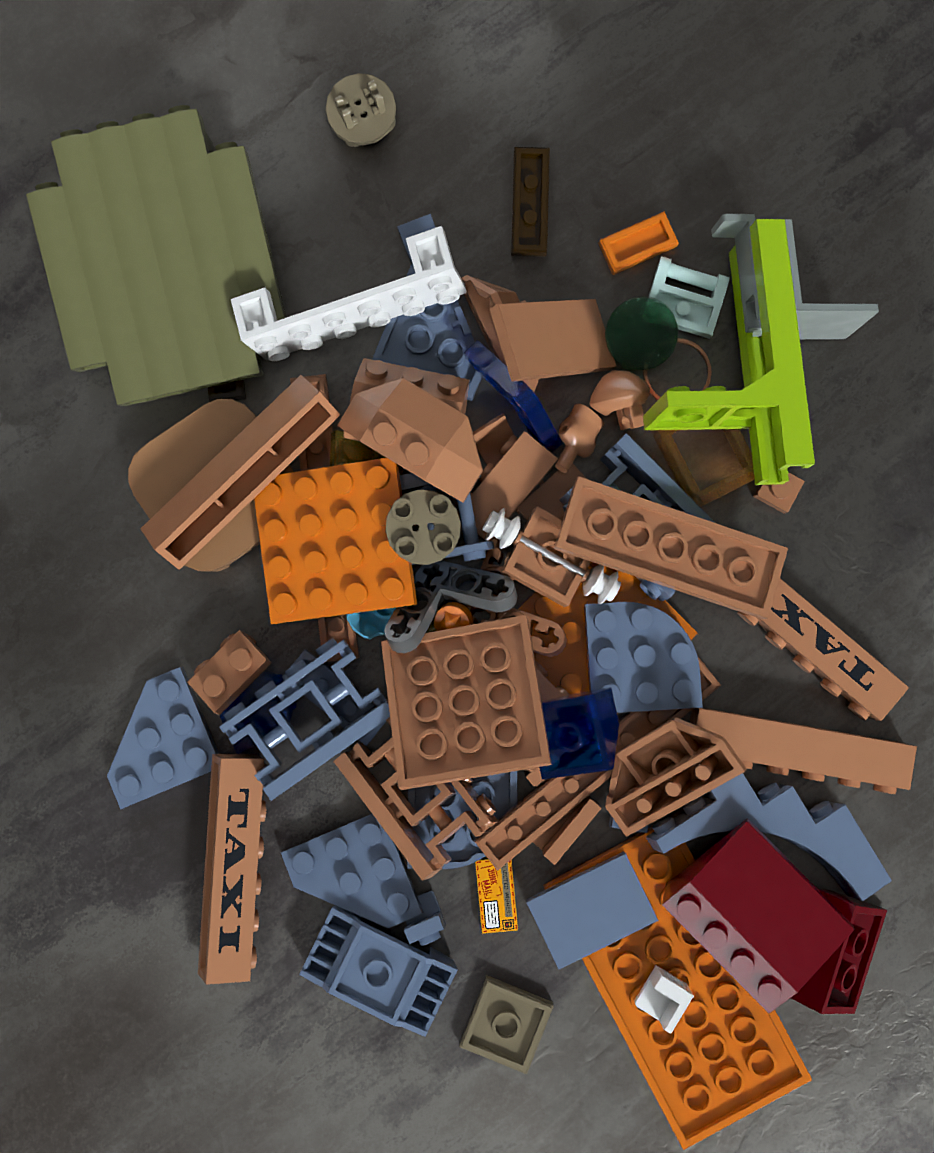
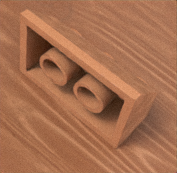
(446, 387)

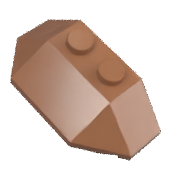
(482, 297)
(417, 434)
(667, 772)

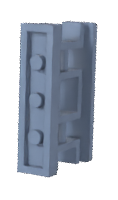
(654, 486)
(323, 739)

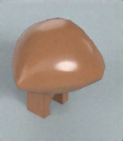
(621, 393)

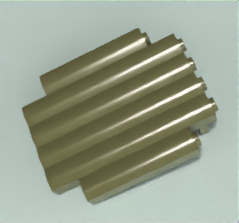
(152, 251)

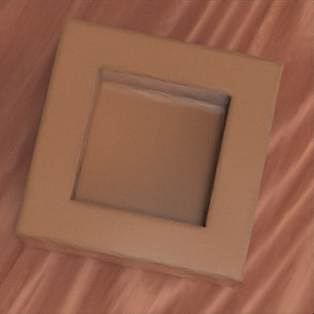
(780, 496)

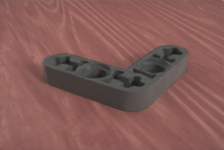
(446, 589)

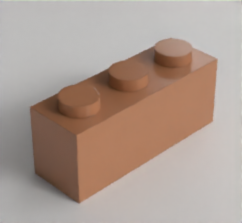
(511, 480)

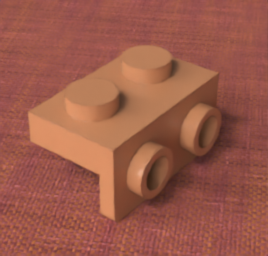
(229, 671)

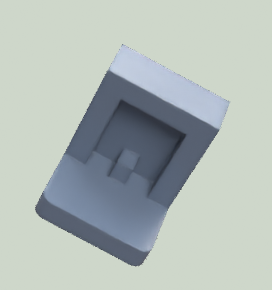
(428, 924)

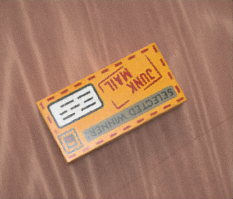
(496, 897)

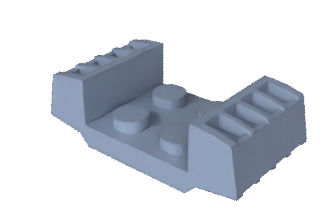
(379, 972)

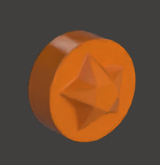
(452, 616)

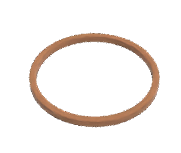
(698, 348)

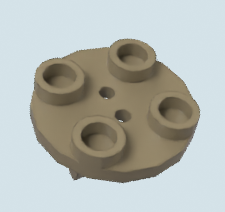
(345, 115)
(420, 509)

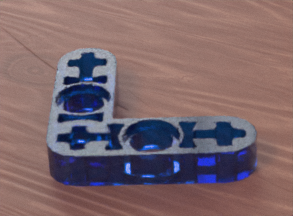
(516, 393)

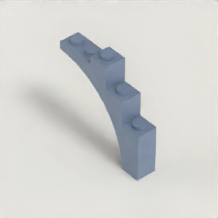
(826, 834)

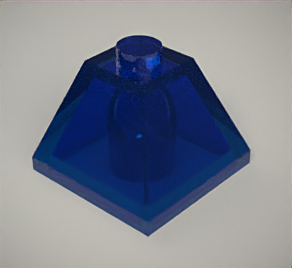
(581, 733)

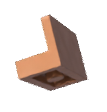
(564, 832)

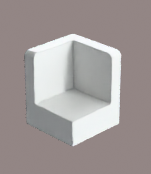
(664, 998)

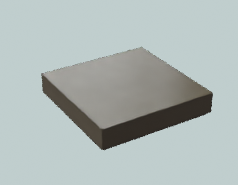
(506, 1024)

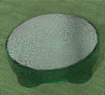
(641, 333)

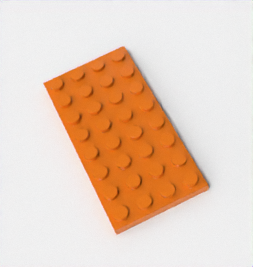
(725, 1048)

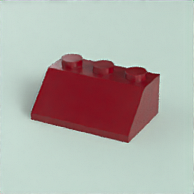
(842, 977)

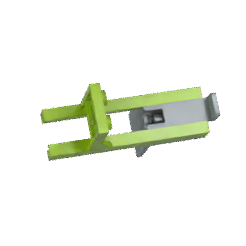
(769, 335)

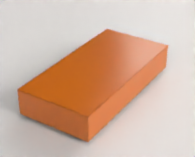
(638, 243)

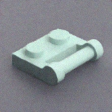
(692, 311)

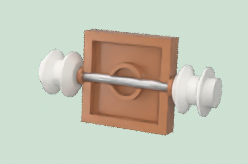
(541, 566)

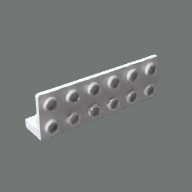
(432, 283)

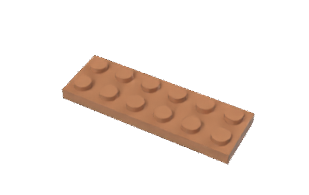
(671, 548)

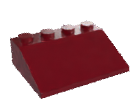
(757, 915)

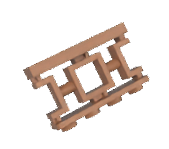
(393, 808)

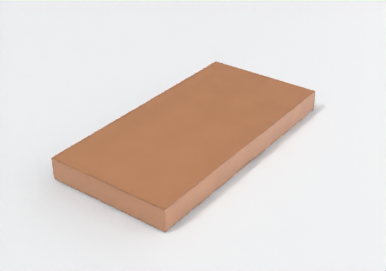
(551, 338)

